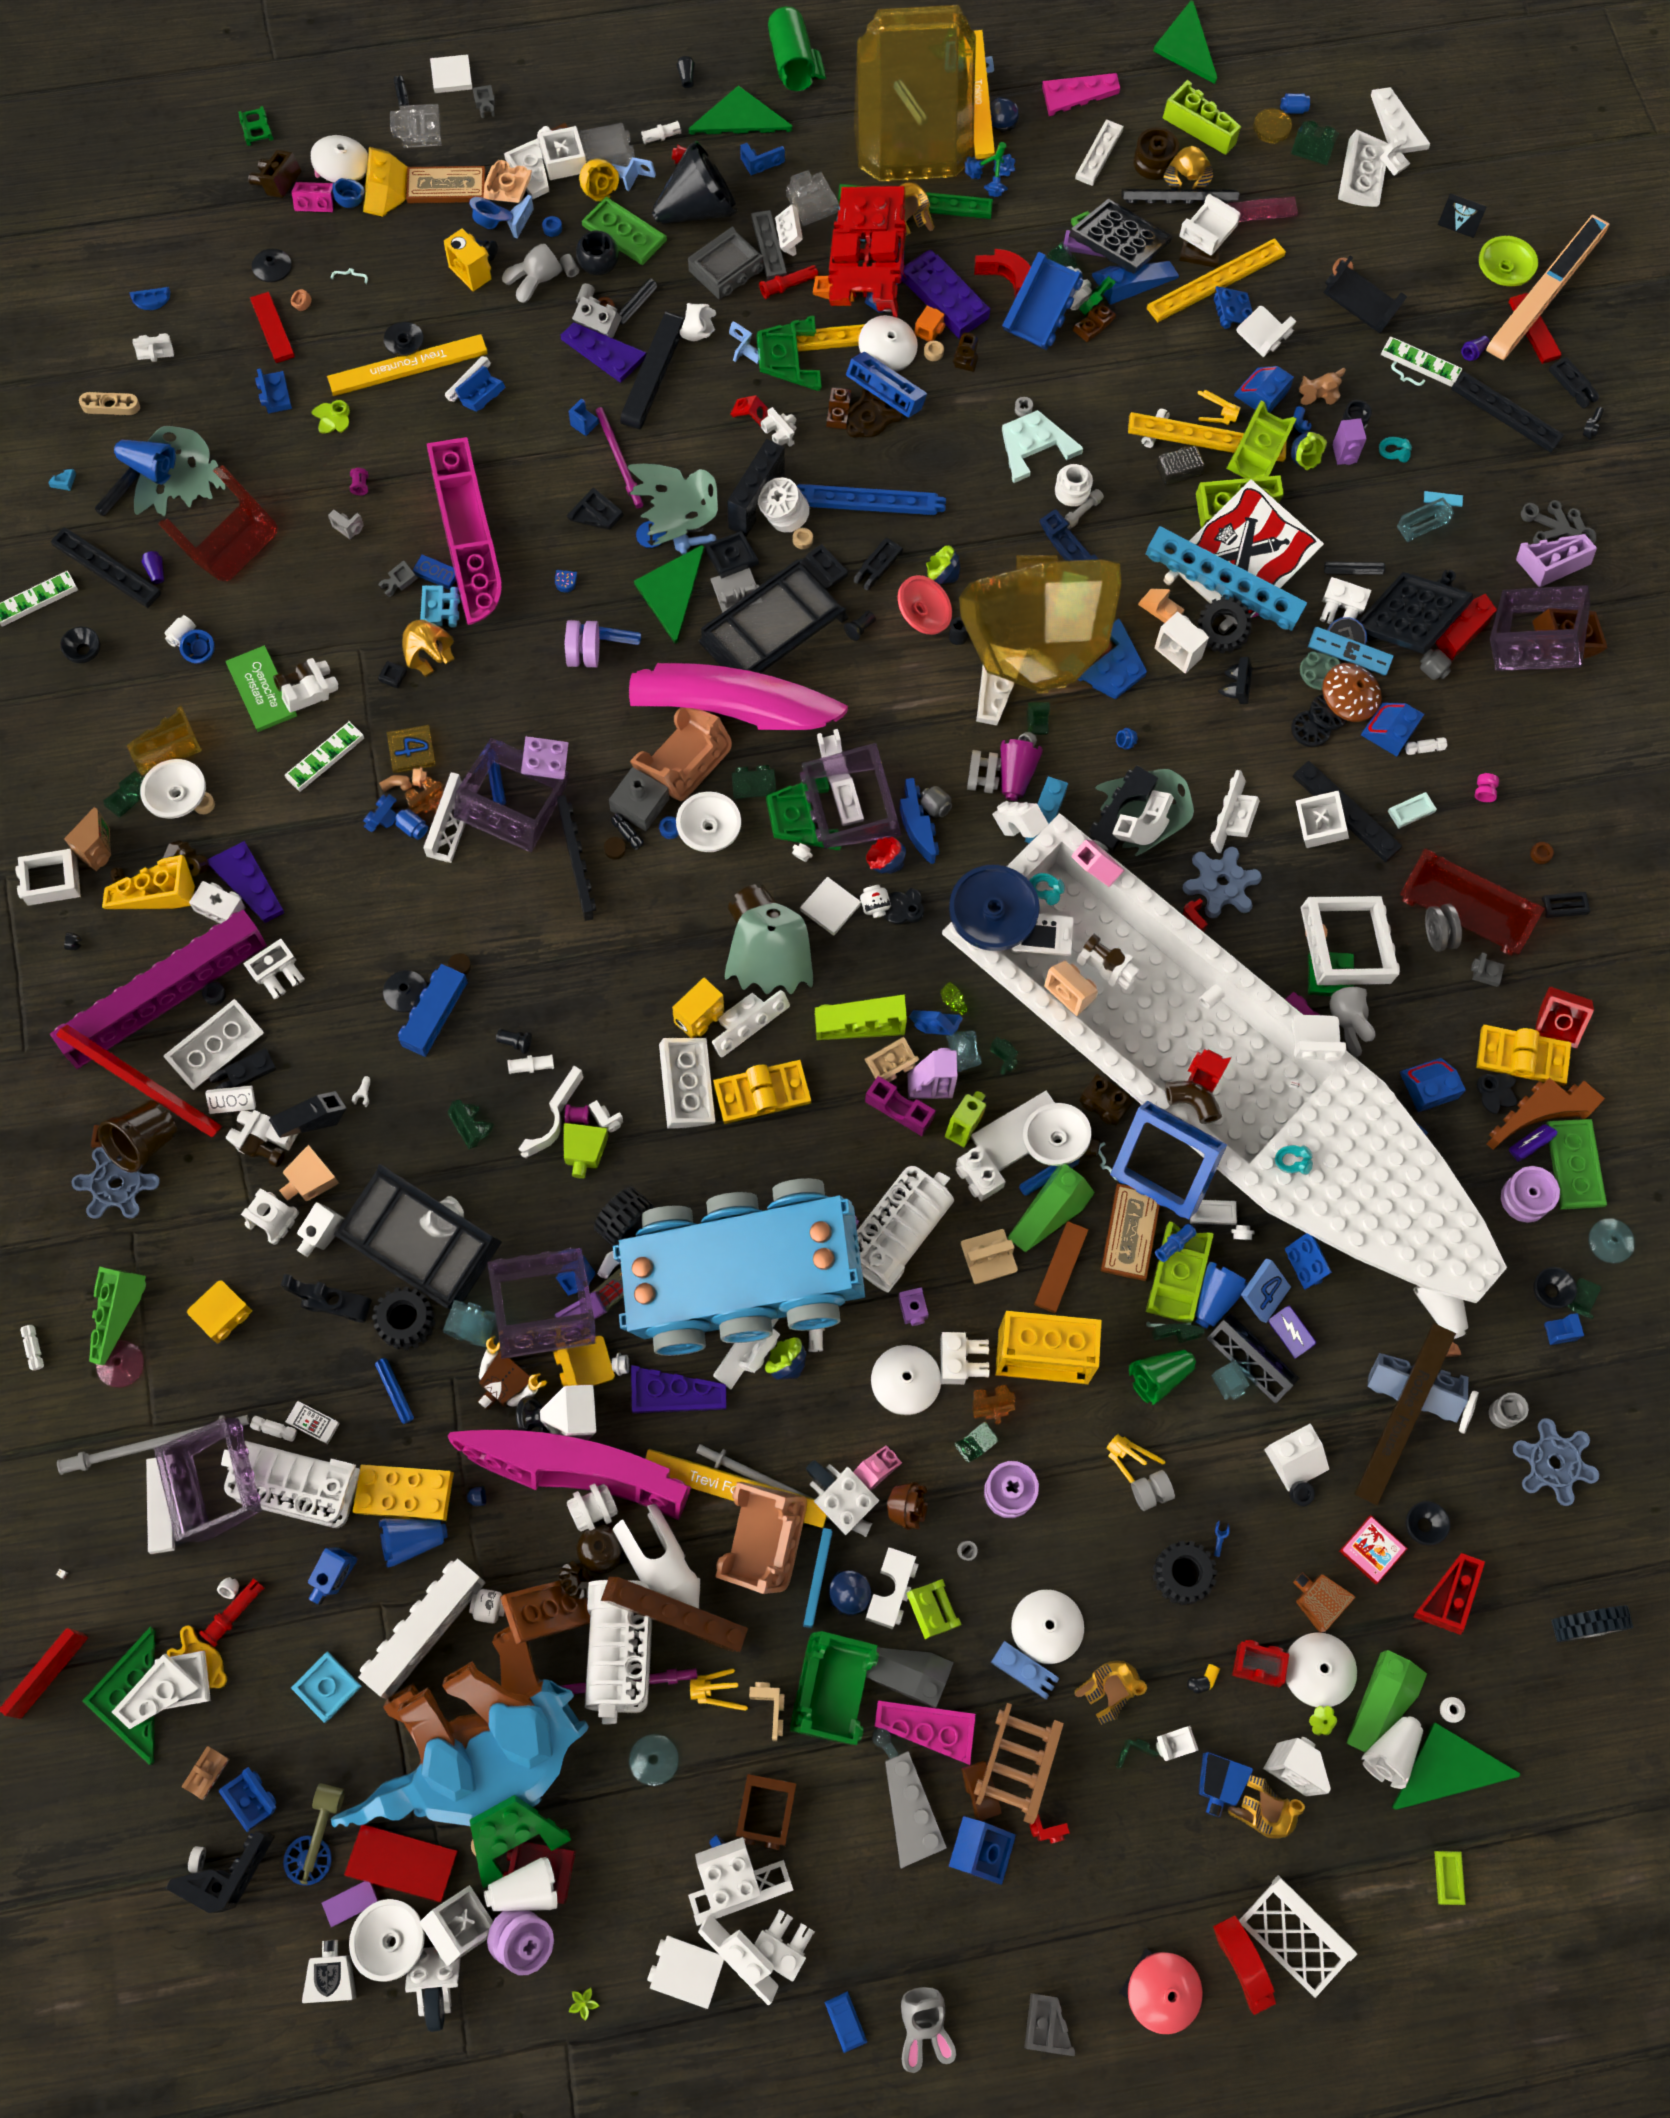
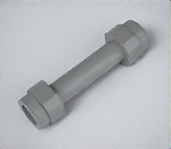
(1094, 499)

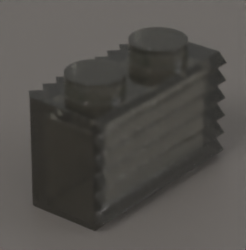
(1180, 465)

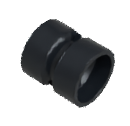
(1356, 410)

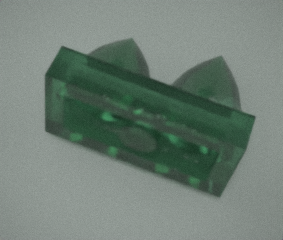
(470, 1131)

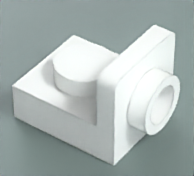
(1394, 158)
(602, 1118)

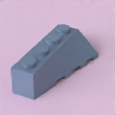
(1445, 1398)

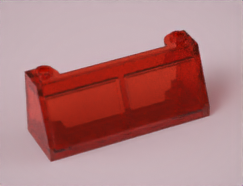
(1479, 903)

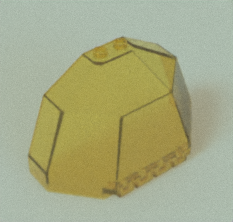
(1043, 621)

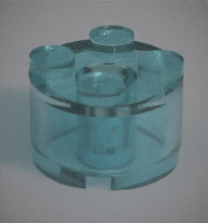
(469, 1323)

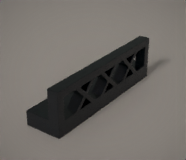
(1258, 1352)

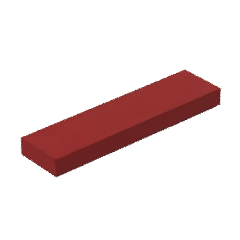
(272, 327)
(1539, 335)

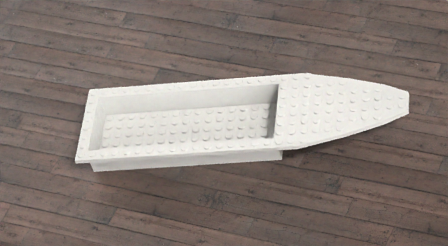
(1374, 1173)

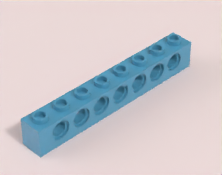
(1221, 568)

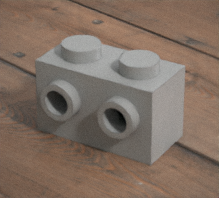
(597, 317)

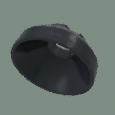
(77, 638)
(1562, 1281)
(1435, 1515)

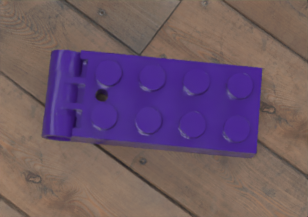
(944, 290)

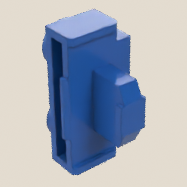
(382, 814)

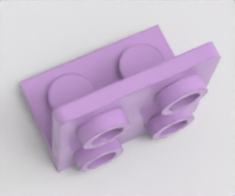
(544, 757)

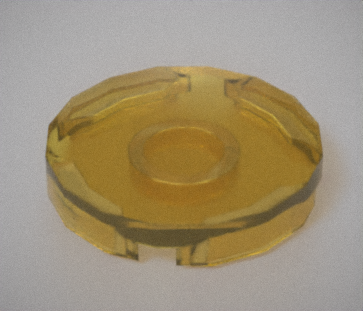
(1272, 125)

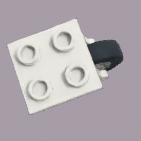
(844, 1499)
(436, 1979)

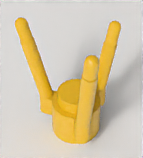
(1229, 410)
(1121, 1447)
(701, 1688)

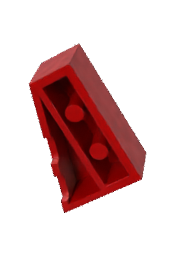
(1466, 626)
(1453, 1596)

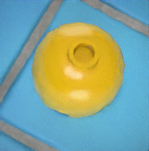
(598, 179)

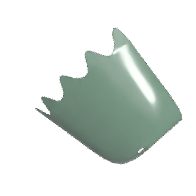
(1178, 814)
(767, 955)

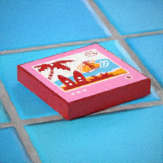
(1373, 1549)

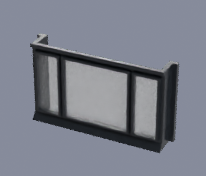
(771, 621)
(417, 1238)

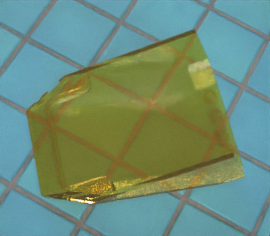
(915, 93)

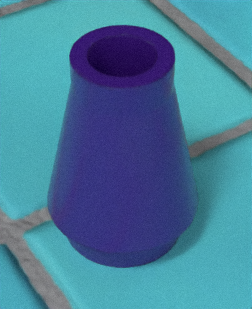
(1473, 349)
(154, 566)

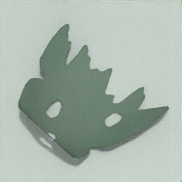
(184, 480)
(679, 499)

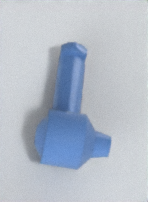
(683, 542)

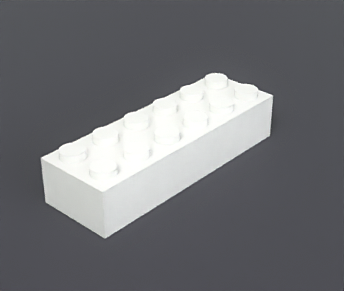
(421, 1629)

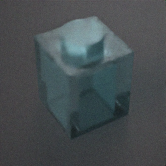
(1230, 1381)

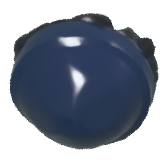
(1003, 114)
(850, 1592)

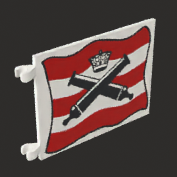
(1256, 537)

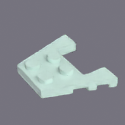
(1031, 435)

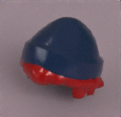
(886, 855)

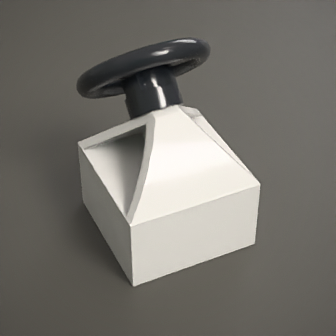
(566, 1414)

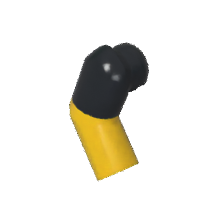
(1205, 1682)

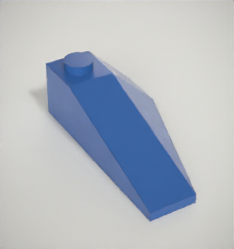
(1131, 284)

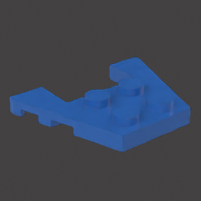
(1118, 668)

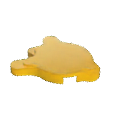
(192, 1644)

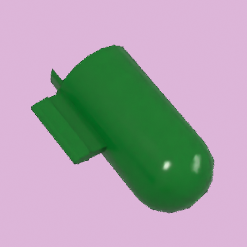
(792, 49)

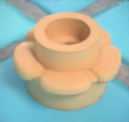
(418, 776)

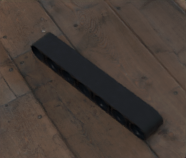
(652, 371)

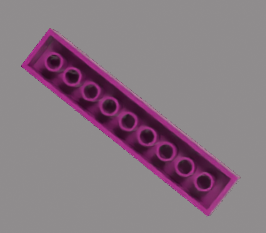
(164, 985)

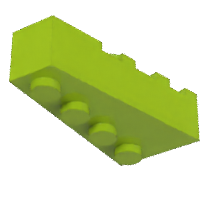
(1201, 118)

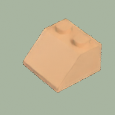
(1070, 987)

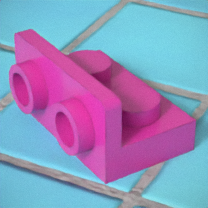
(313, 197)

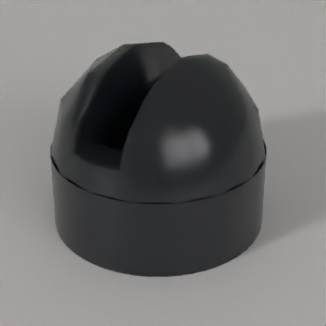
(70, 941)

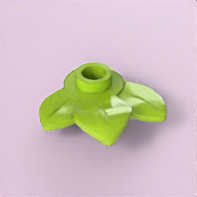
(331, 418)

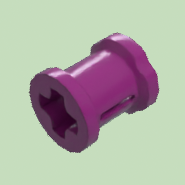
(359, 481)
(577, 1114)

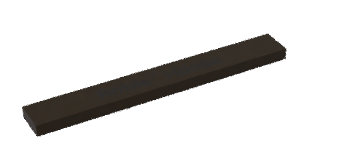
(1405, 1413)

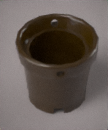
(750, 898)
(136, 1135)

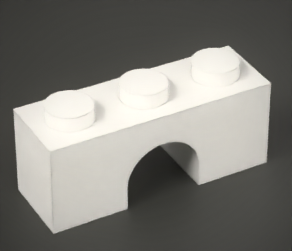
(1020, 817)
(886, 1610)

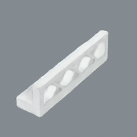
(441, 822)
(773, 1891)

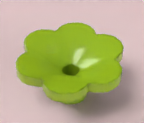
(1323, 1720)

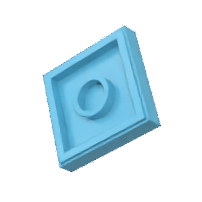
(326, 1687)

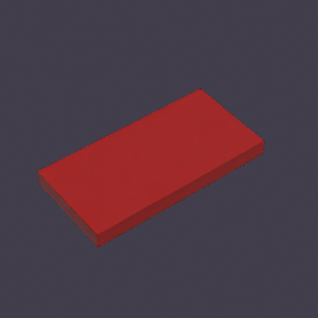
(43, 1673)
(401, 1863)

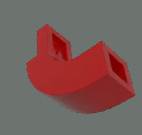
(1003, 264)
(1246, 1963)

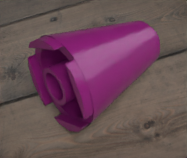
(1017, 767)

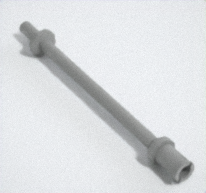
(84, 1460)
(861, 1527)

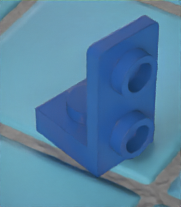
(759, 163)

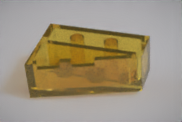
(167, 741)

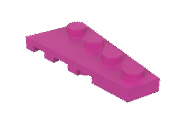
(1068, 92)
(933, 1728)

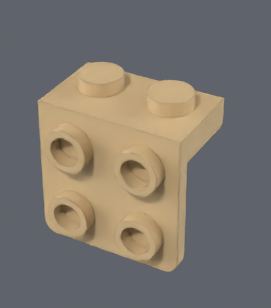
(763, 1692)

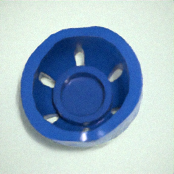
(348, 197)
(198, 647)

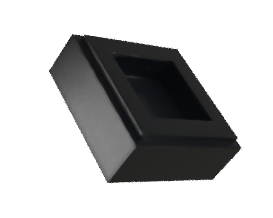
(392, 674)

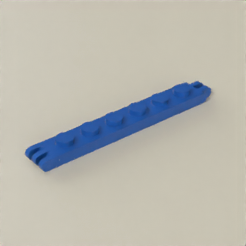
(873, 499)

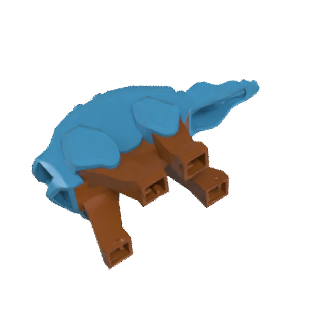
(482, 1757)

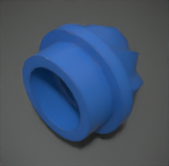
(1126, 738)

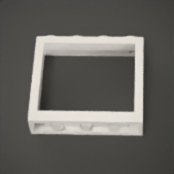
(1318, 947)

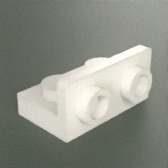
(789, 229)

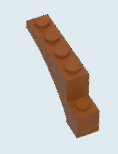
(1545, 1104)

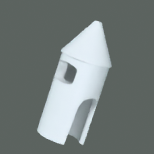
(666, 1574)

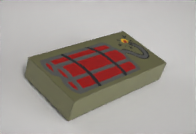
(611, 1290)

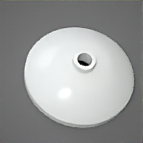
(339, 158)
(894, 352)
(167, 781)
(708, 810)
(1053, 1123)
(902, 1395)
(1035, 1639)
(1308, 1680)
(372, 1935)

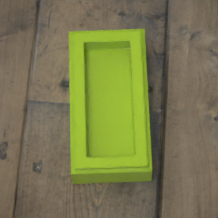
(1449, 1878)

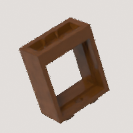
(770, 1784)

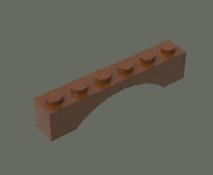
(674, 1613)

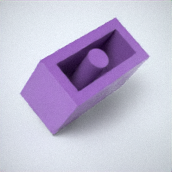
(1349, 441)

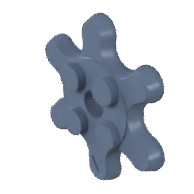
(1217, 894)
(103, 1195)
(1569, 1454)

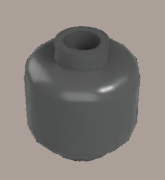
(1435, 664)
(936, 802)

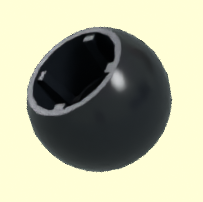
(597, 252)

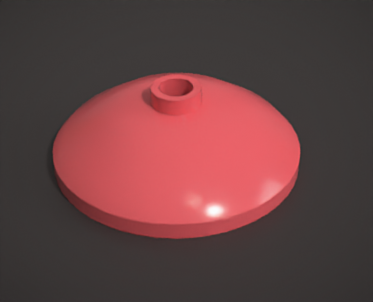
(924, 605)
(1150, 1988)

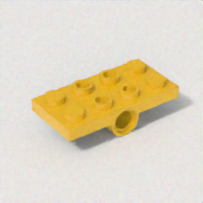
(1523, 1054)
(762, 1091)
(403, 1492)

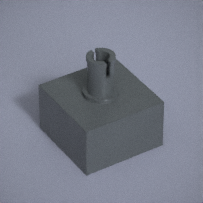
(639, 799)

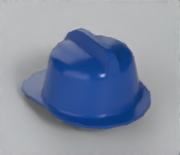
(488, 213)

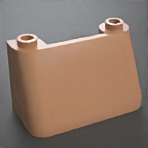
(687, 753)
(763, 1539)

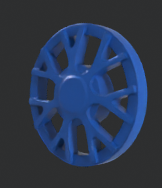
(301, 1860)

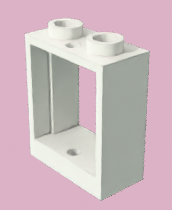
(69, 890)

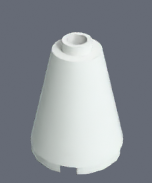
(1445, 1310)
(1395, 1752)
(524, 1889)

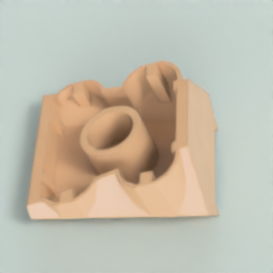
(506, 182)

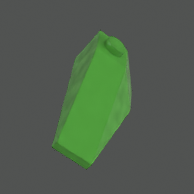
(1056, 1203)
(117, 1299)
(1389, 1694)

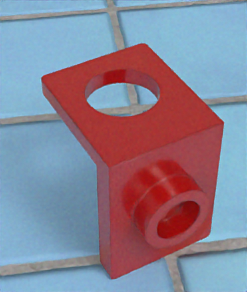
(749, 406)

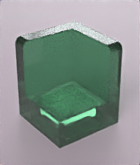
(1062, 256)
(1037, 717)

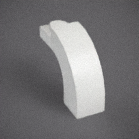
(1149, 825)

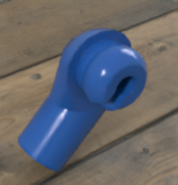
(1301, 425)

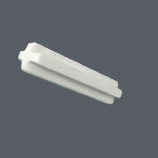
(451, 394)

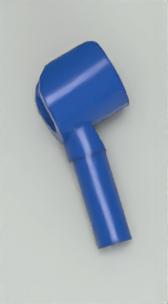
(1220, 1538)

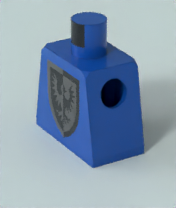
(335, 1565)

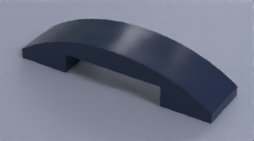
(1062, 539)

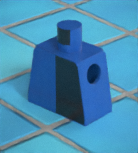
(1222, 1782)

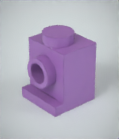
(912, 1316)

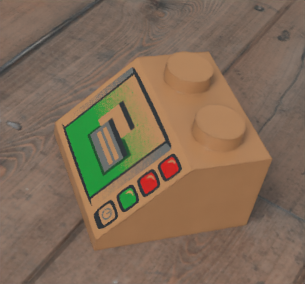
(91, 840)

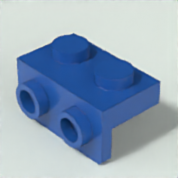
(479, 389)
(935, 1022)
(248, 1799)

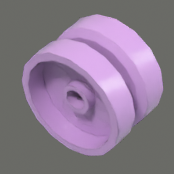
(579, 643)
(1530, 1194)
(1012, 1475)
(520, 1941)

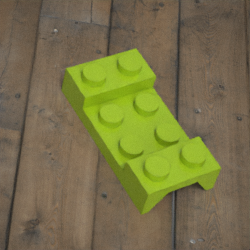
(1260, 444)
(1180, 1278)

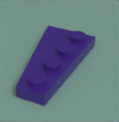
(606, 353)
(243, 875)
(667, 1392)

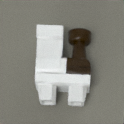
(311, 686)
(1110, 963)
(255, 1134)

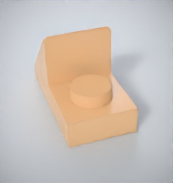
(1159, 604)

